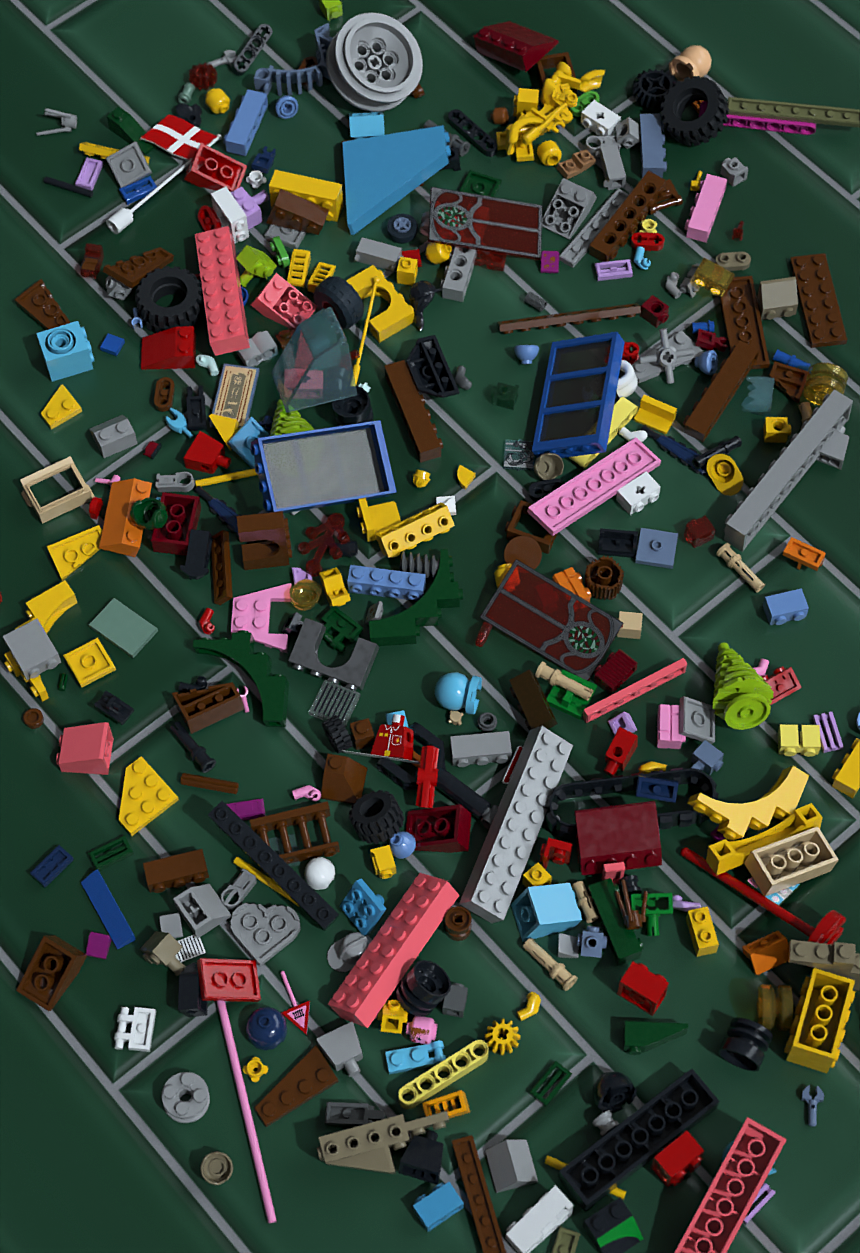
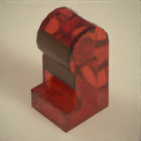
(92, 261)

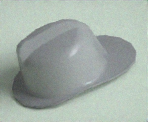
(347, 951)

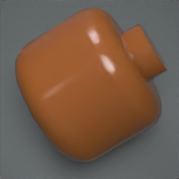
(500, 115)

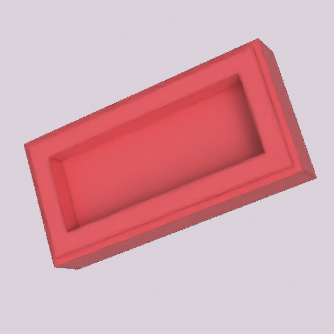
(614, 871)

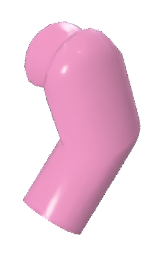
(308, 792)

